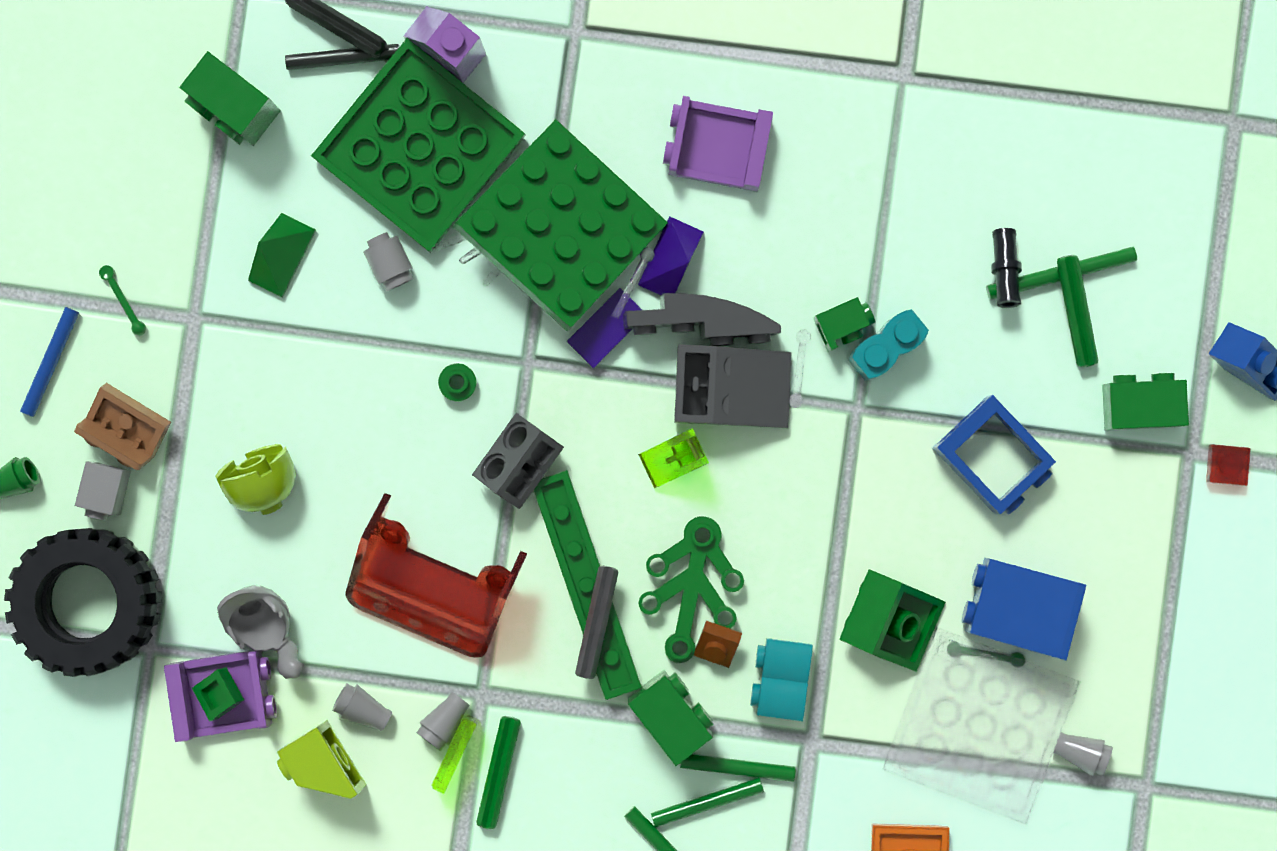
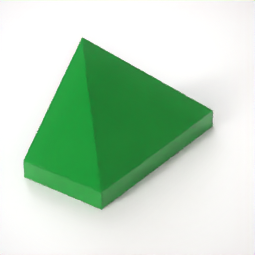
(280, 254)

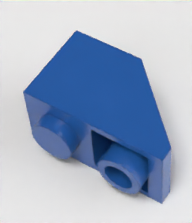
(1247, 358)

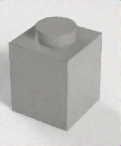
(102, 490)

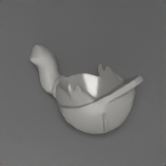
(261, 621)

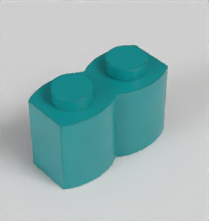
(895, 338)
(783, 679)

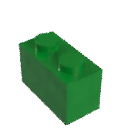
(1145, 403)

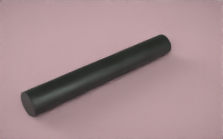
(335, 57)

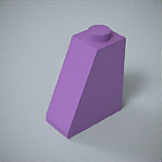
(447, 42)

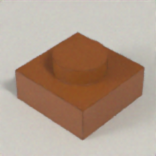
(717, 644)

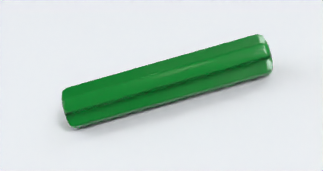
(1077, 310)
(498, 772)

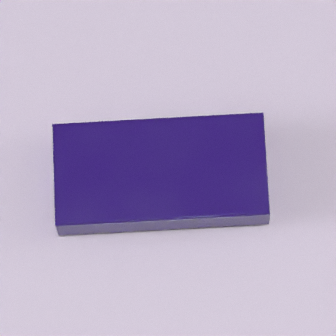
(601, 331)

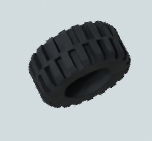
(33, 610)

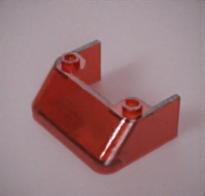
(426, 593)

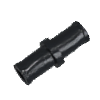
(1006, 267)

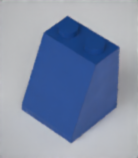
(1023, 608)

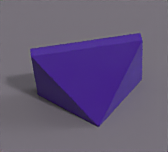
(671, 257)

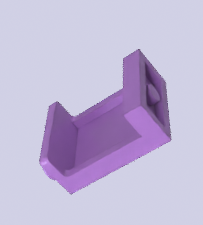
(718, 144)
(250, 674)

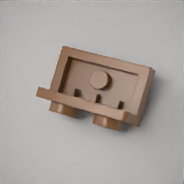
(123, 427)

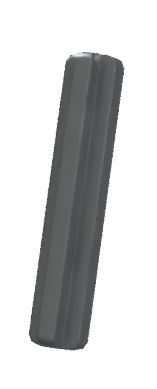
(596, 622)

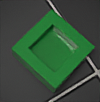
(218, 694)

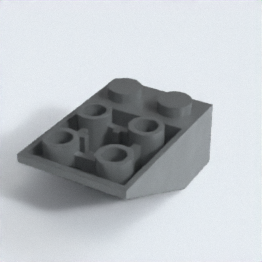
(732, 386)

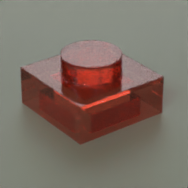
(1228, 465)

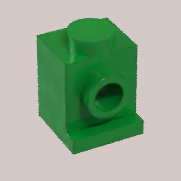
(844, 323)

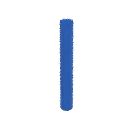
(49, 361)

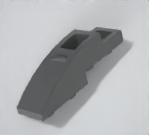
(717, 319)

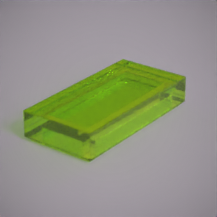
(454, 753)

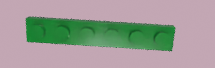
(579, 569)

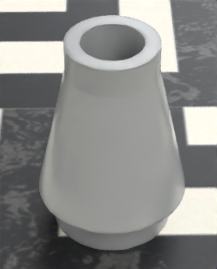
(360, 707)
(442, 723)
(1086, 753)

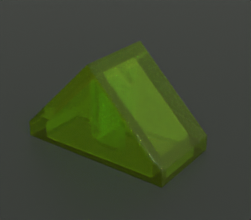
(673, 458)

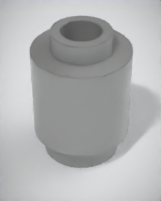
(388, 261)

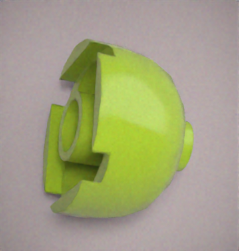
(260, 480)

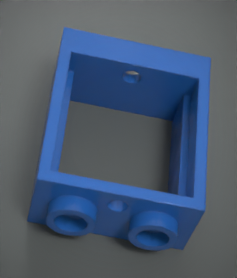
(966, 428)

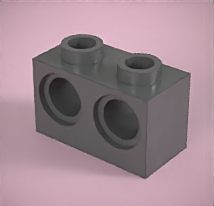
(517, 461)

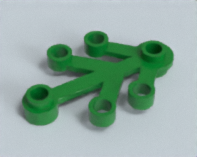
(693, 582)

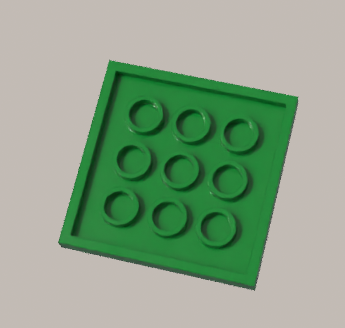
(418, 145)
(560, 225)

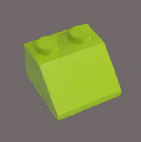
(321, 763)

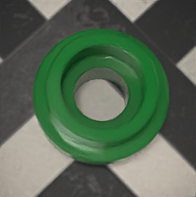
(469, 382)

